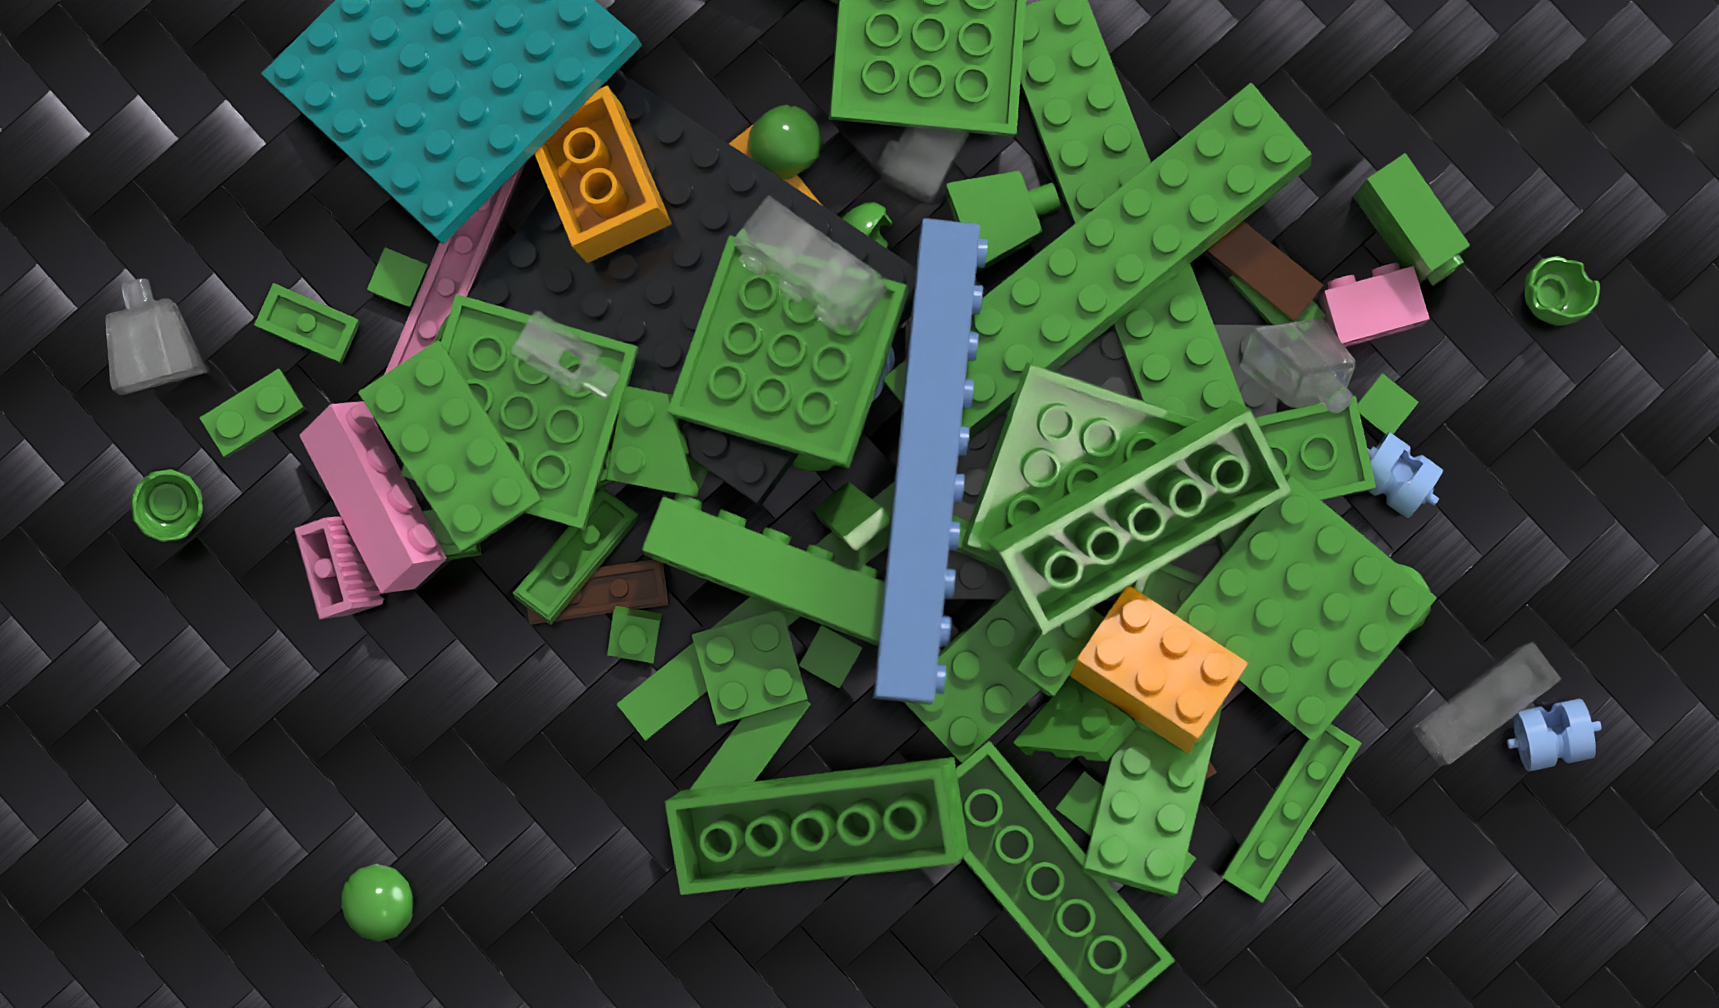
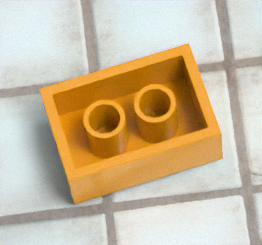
(601, 179)
(1158, 669)

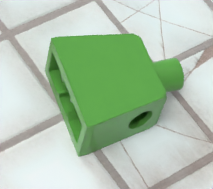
(1003, 210)

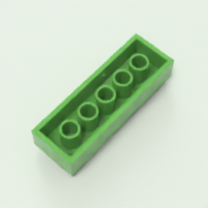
(1139, 516)
(767, 567)
(817, 826)
(1041, 885)

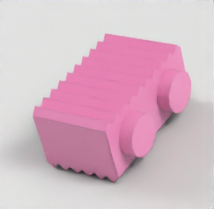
(335, 569)

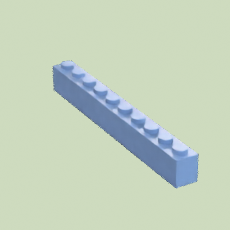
(927, 462)

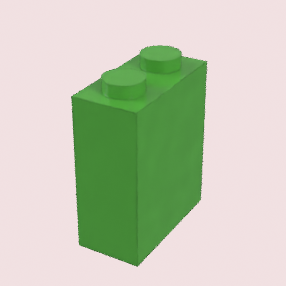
(1412, 220)

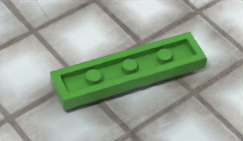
(1290, 812)

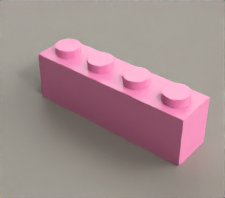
(372, 497)

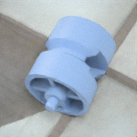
(1402, 478)
(1554, 735)

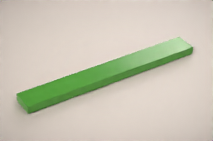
(681, 679)

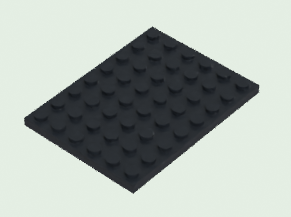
(659, 284)

